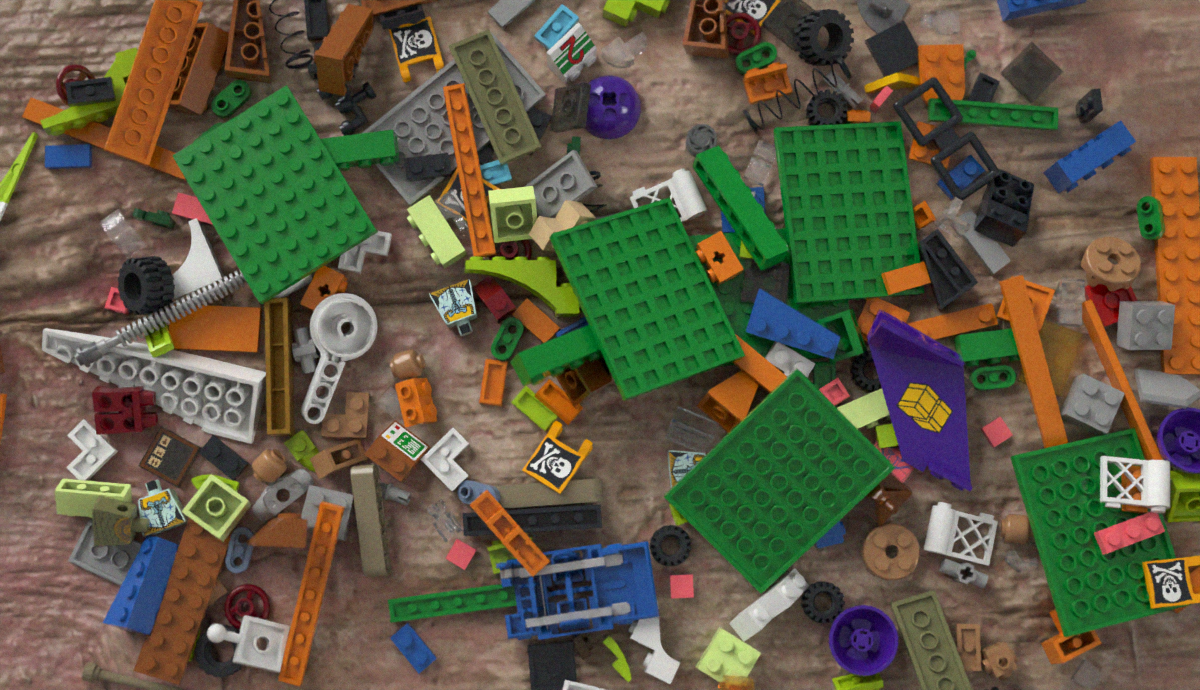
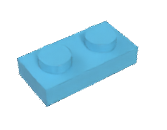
(556, 27)
(495, 173)

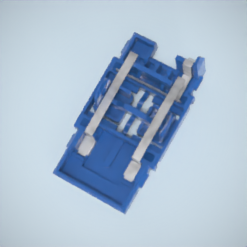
(620, 586)

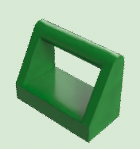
(853, 332)

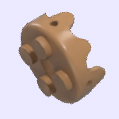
(1101, 270)
(874, 553)

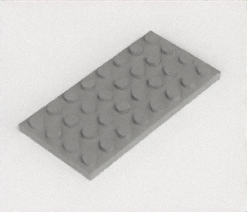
(425, 128)

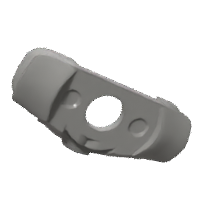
(268, 504)

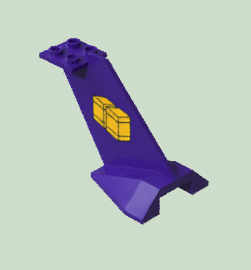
(923, 398)

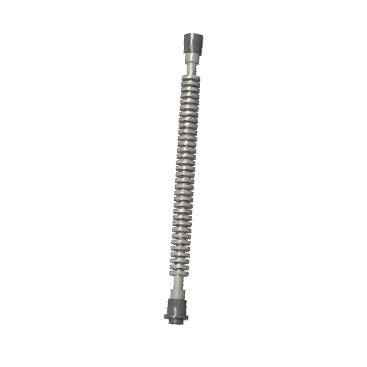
(94, 351)

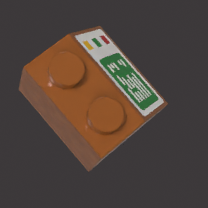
(397, 451)

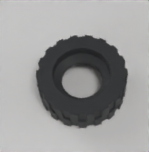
(208, 663)

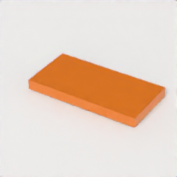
(218, 329)

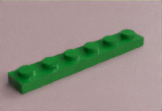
(996, 114)
(451, 602)

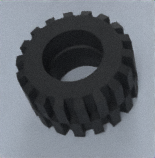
(807, 37)
(145, 285)

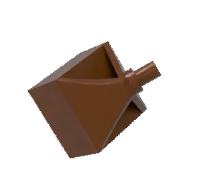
(585, 380)
(885, 498)

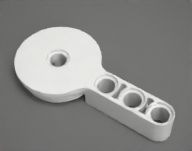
(337, 346)

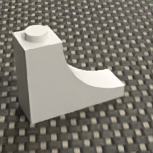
(200, 265)

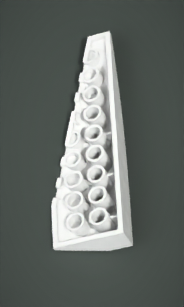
(201, 390)

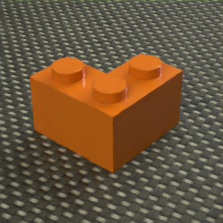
(1062, 649)

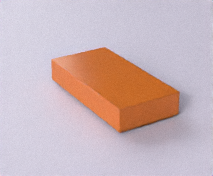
(906, 278)
(536, 321)
(493, 382)
(558, 402)

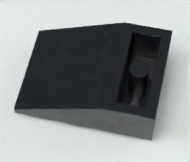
(1005, 208)

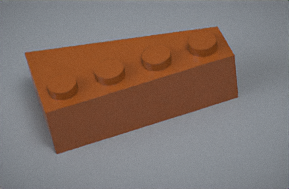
(706, 29)
(247, 44)
(343, 48)

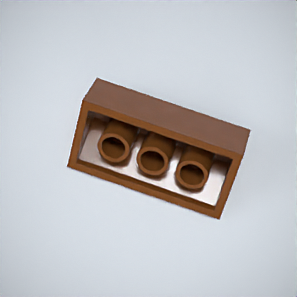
(199, 69)
(284, 531)

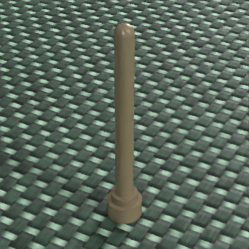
(94, 673)

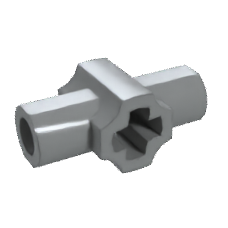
(305, 350)
(953, 569)

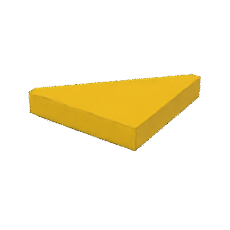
(893, 81)

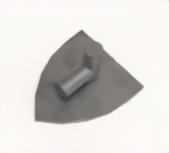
(882, 13)

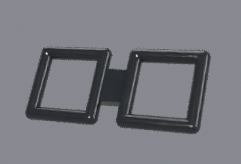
(946, 138)

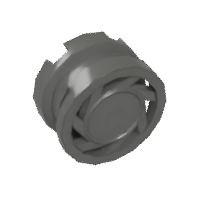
(700, 138)

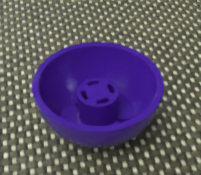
(605, 117)
(1180, 439)
(873, 649)

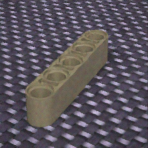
(540, 495)
(370, 520)

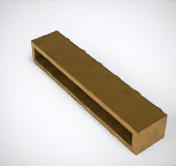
(279, 367)

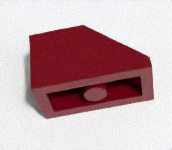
(494, 299)

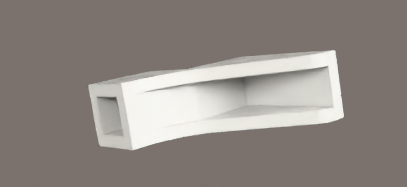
(769, 605)
(658, 663)

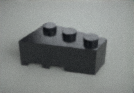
(945, 269)

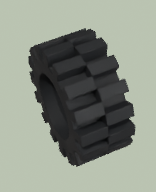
(826, 98)
(858, 373)
(684, 545)
(836, 602)

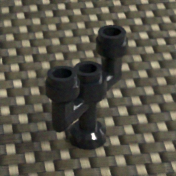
(348, 103)

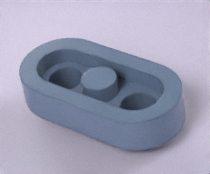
(474, 490)
(238, 549)

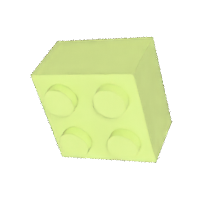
(512, 213)
(217, 507)
(727, 656)

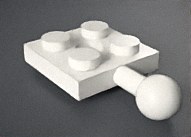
(246, 649)

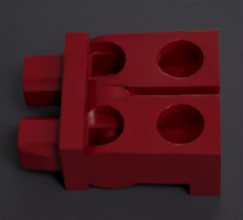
(123, 409)

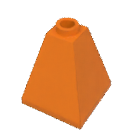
(729, 400)

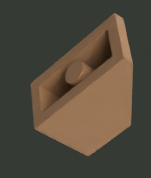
(338, 458)

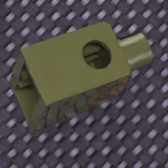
(116, 522)

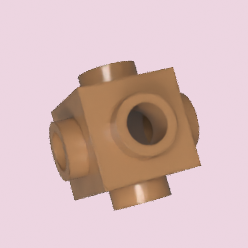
(998, 660)

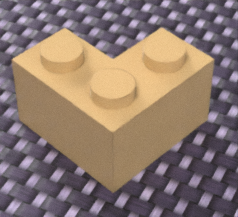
(569, 216)

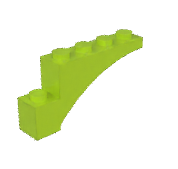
(625, 10)
(78, 116)
(534, 276)

